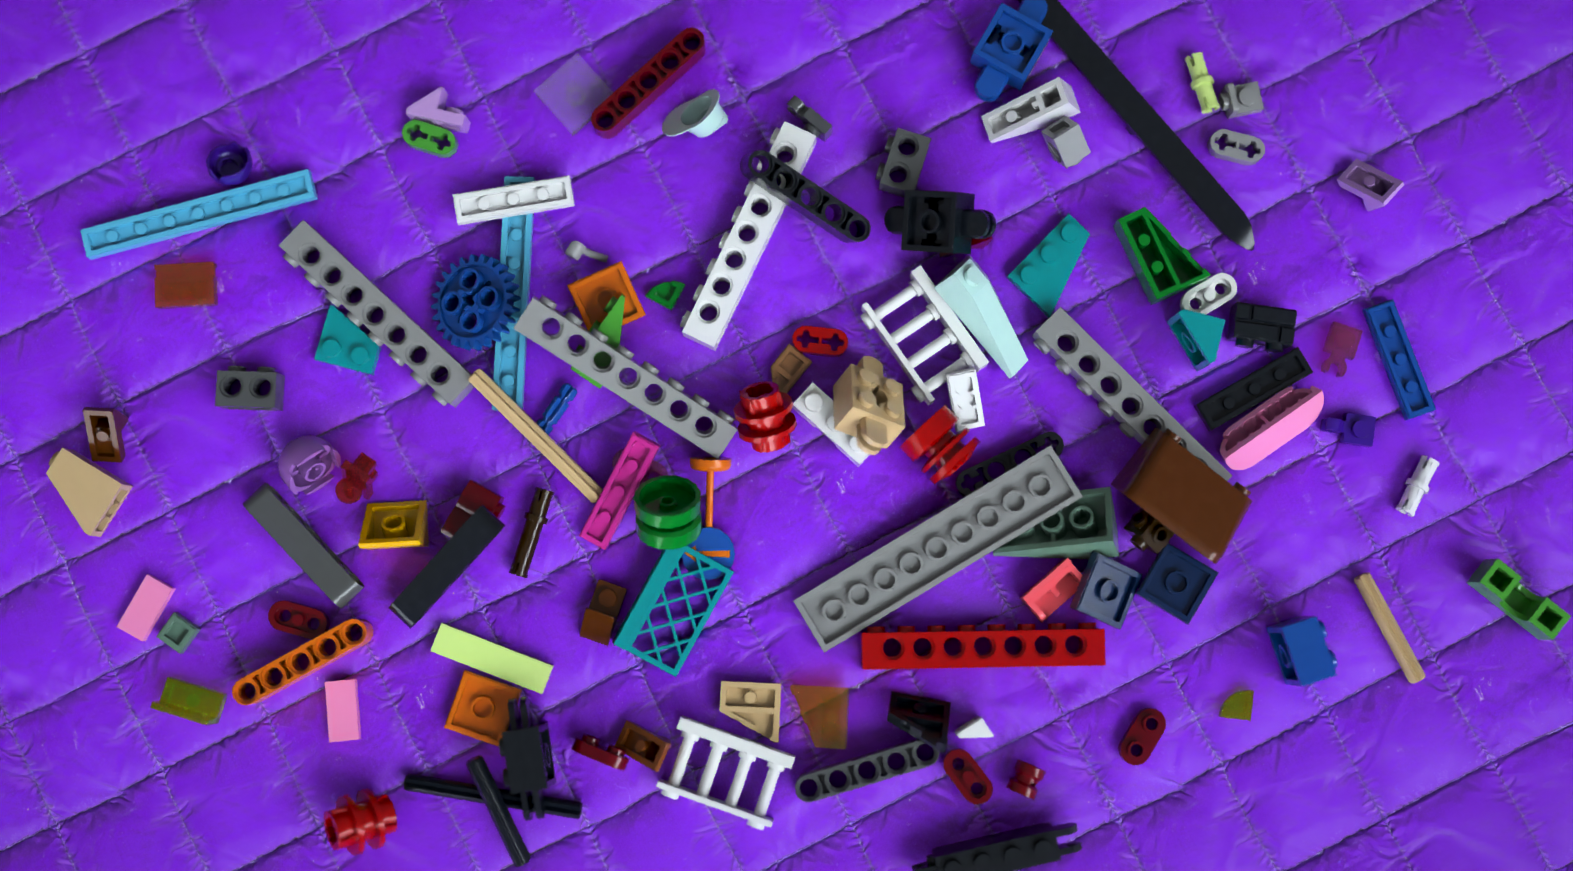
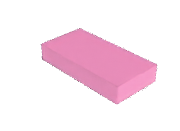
(146, 607)
(343, 710)

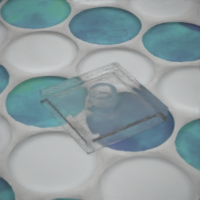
(573, 93)

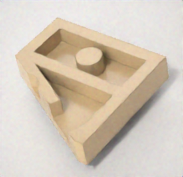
(753, 705)

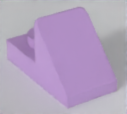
(431, 110)
(1370, 184)

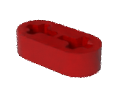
(821, 334)

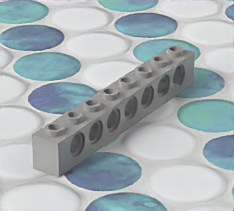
(304, 241)
(1125, 386)
(712, 440)

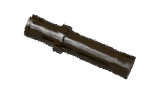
(531, 532)

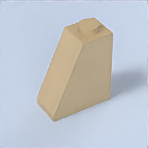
(87, 490)

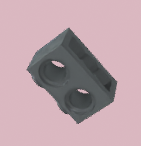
(909, 165)
(249, 395)

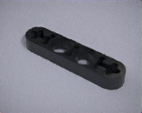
(1007, 460)

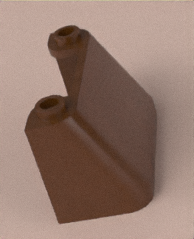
(1184, 494)

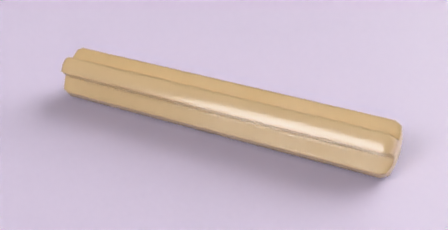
(1389, 627)

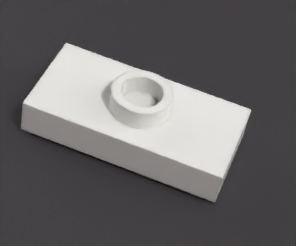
(965, 398)

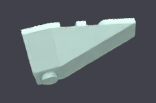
(979, 308)

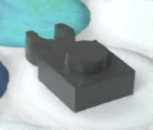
(811, 119)

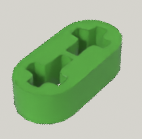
(432, 132)

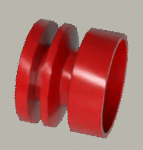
(940, 444)

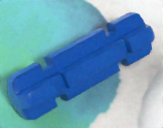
(557, 407)

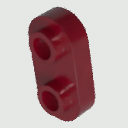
(300, 619)
(1139, 734)
(611, 756)
(967, 775)

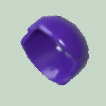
(229, 164)

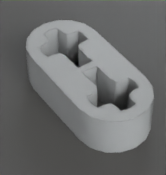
(1237, 140)

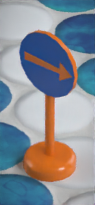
(711, 541)

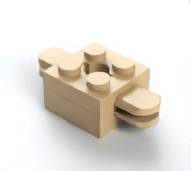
(868, 405)

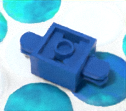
(1010, 48)

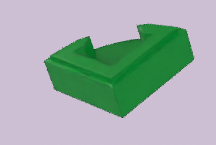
(666, 294)

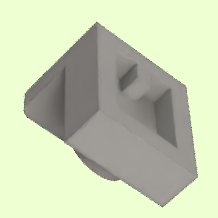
(1241, 99)

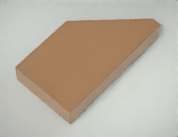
(789, 368)

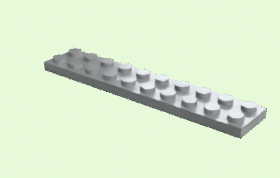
(937, 548)

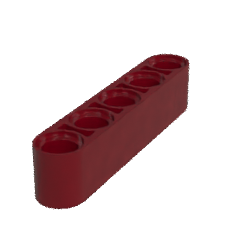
(652, 69)

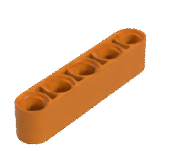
(289, 664)

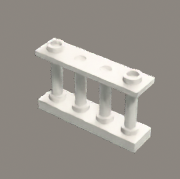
(936, 309)
(748, 751)

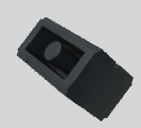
(1261, 326)

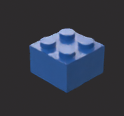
(1302, 650)

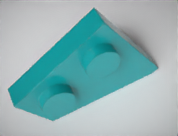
(346, 344)

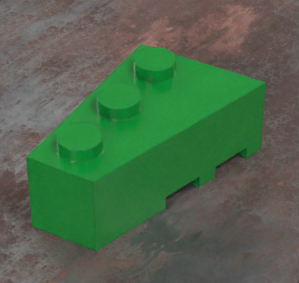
(1157, 257)

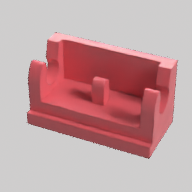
(1052, 589)

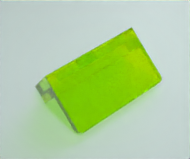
(191, 701)

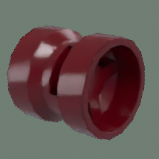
(1026, 779)

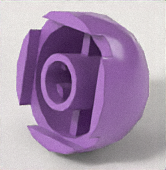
(307, 464)

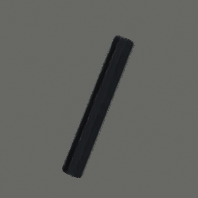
(498, 810)

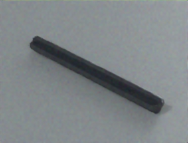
(469, 792)

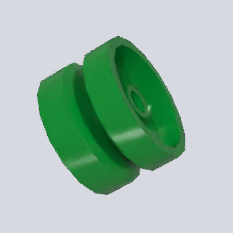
(668, 512)

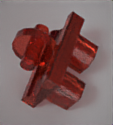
(356, 479)

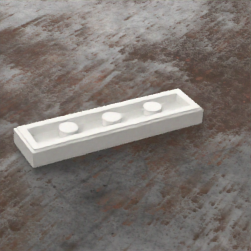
(513, 200)

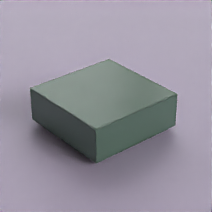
(178, 632)

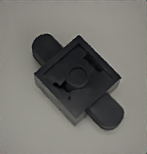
(939, 221)
(527, 758)

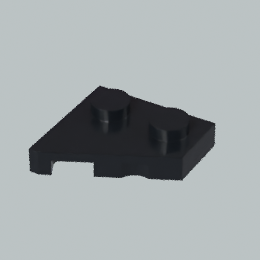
(921, 717)

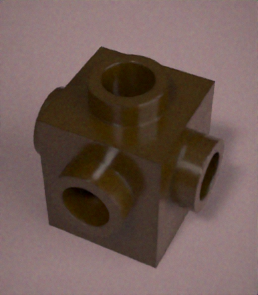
(1148, 532)

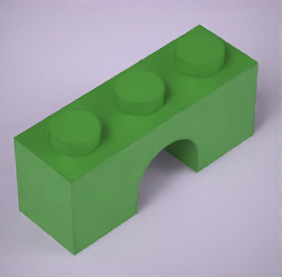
(1502, 588)

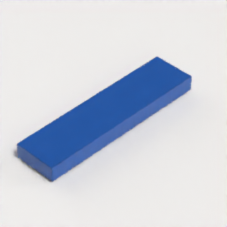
(1399, 359)

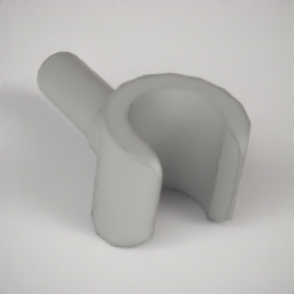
(576, 250)

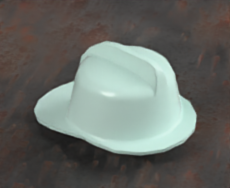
(699, 116)

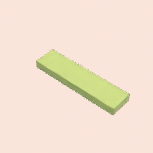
(492, 658)

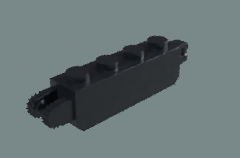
(1004, 850)

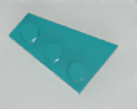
(1050, 264)

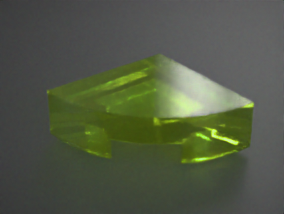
(1238, 705)

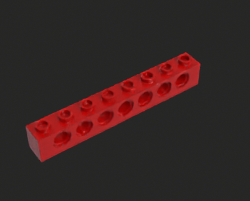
(1090, 652)

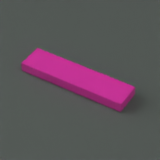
(619, 490)

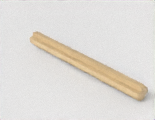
(535, 435)

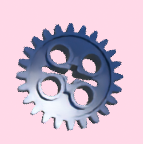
(475, 302)

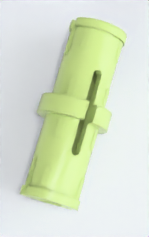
(1202, 83)

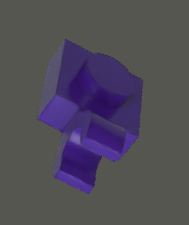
(1353, 428)

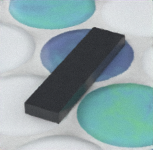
(1253, 389)

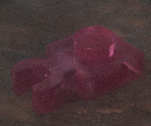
(1341, 343)

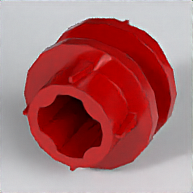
(765, 416)
(360, 821)

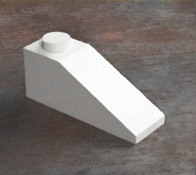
(1031, 111)

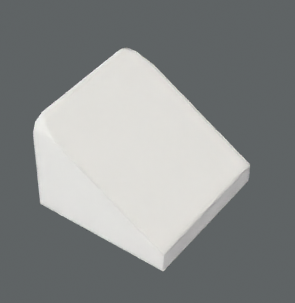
(974, 729)

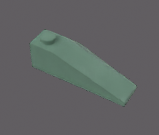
(1071, 532)

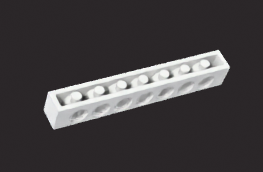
(709, 333)

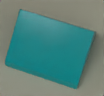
(1198, 336)

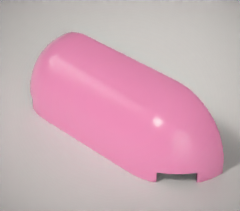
(1270, 426)

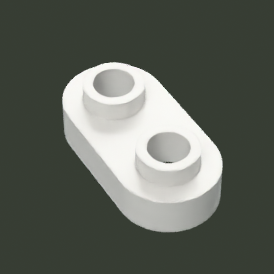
(1207, 295)

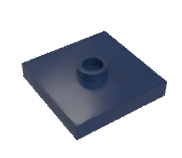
(1176, 583)
(1106, 590)

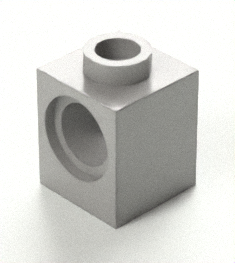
(1066, 142)

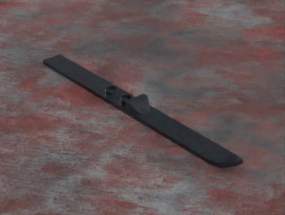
(1148, 126)

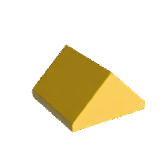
(395, 525)

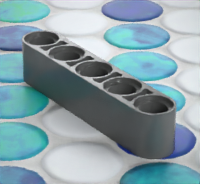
(303, 545)
(855, 780)

